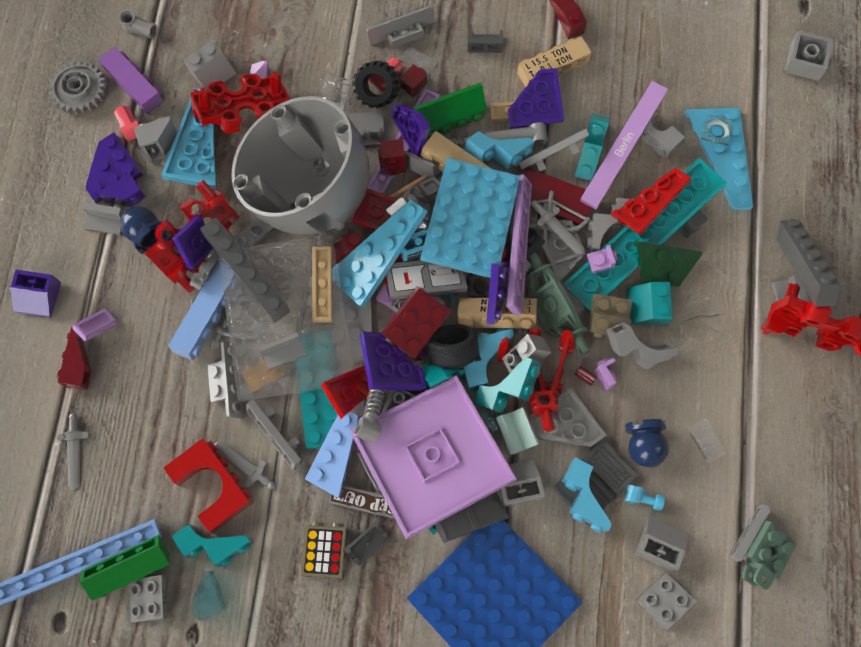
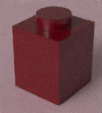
(413, 80)

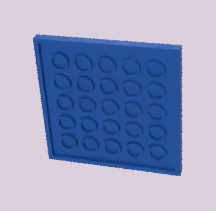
(494, 593)

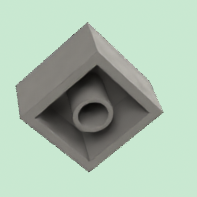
(808, 55)

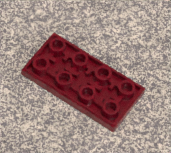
(564, 193)

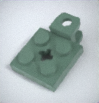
(764, 562)

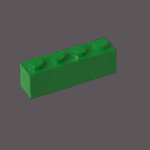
(124, 568)

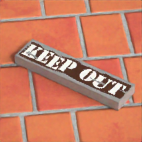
(363, 501)

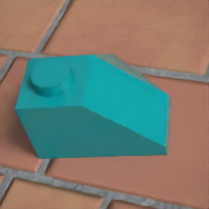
(435, 375)

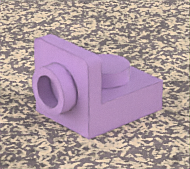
(602, 259)
(606, 376)

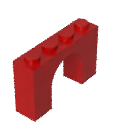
(232, 499)

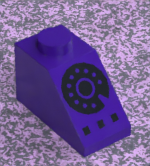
(122, 192)

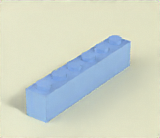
(200, 318)

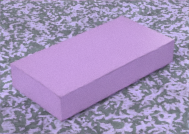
(95, 324)

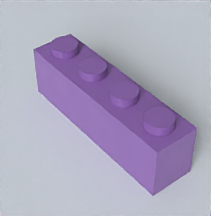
(131, 80)

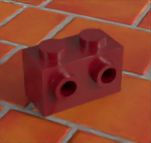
(392, 157)

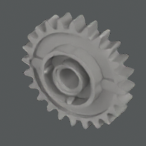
(65, 88)

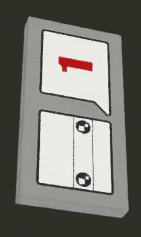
(432, 278)

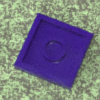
(192, 243)

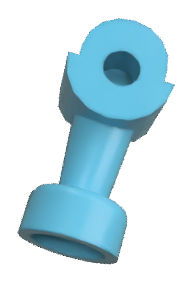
(637, 494)

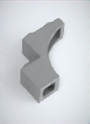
(602, 224)
(646, 355)

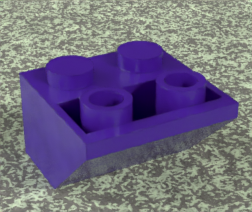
(34, 293)

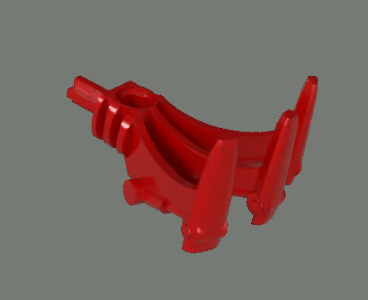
(547, 390)

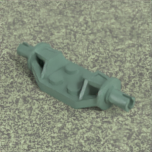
(554, 305)

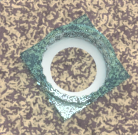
(720, 120)

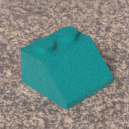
(650, 304)

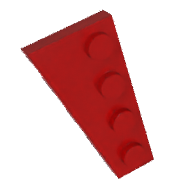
(646, 208)

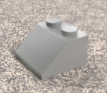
(209, 65)

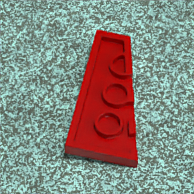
(347, 390)

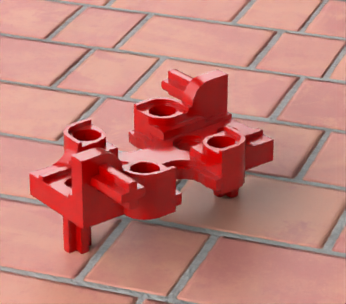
(207, 102)
(163, 252)
(794, 315)

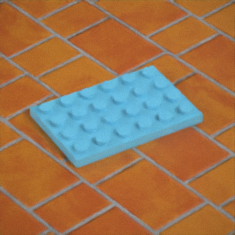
(470, 217)

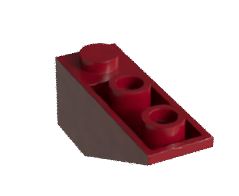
(75, 364)

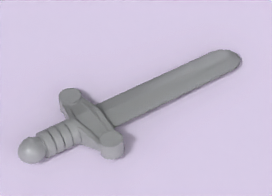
(548, 218)
(73, 450)
(254, 472)

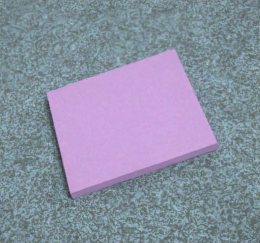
(434, 457)

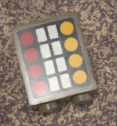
(324, 550)

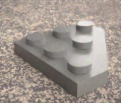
(572, 423)

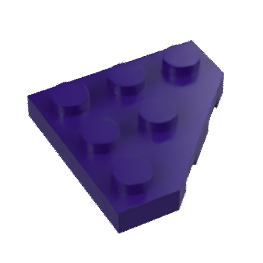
(538, 101)
(412, 127)
(109, 165)
(497, 290)
(388, 365)

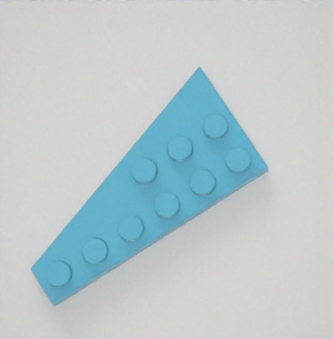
(729, 160)

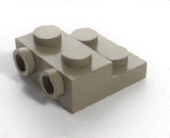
(607, 313)

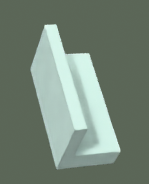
(517, 431)

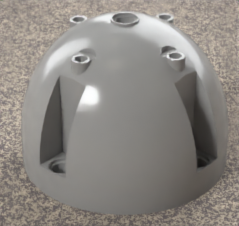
(302, 167)

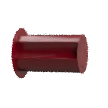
(585, 375)

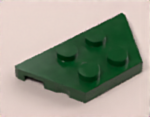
(665, 263)

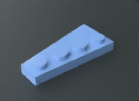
(333, 457)

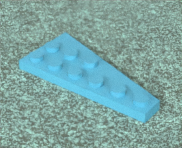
(192, 152)
(370, 261)

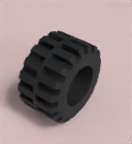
(362, 88)

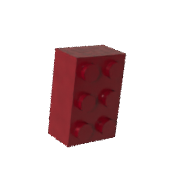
(415, 322)

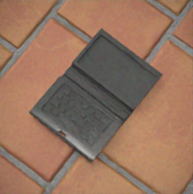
(607, 477)
(476, 516)

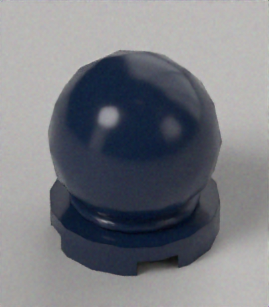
(139, 226)
(648, 445)

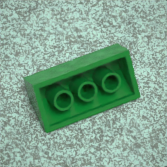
(454, 109)

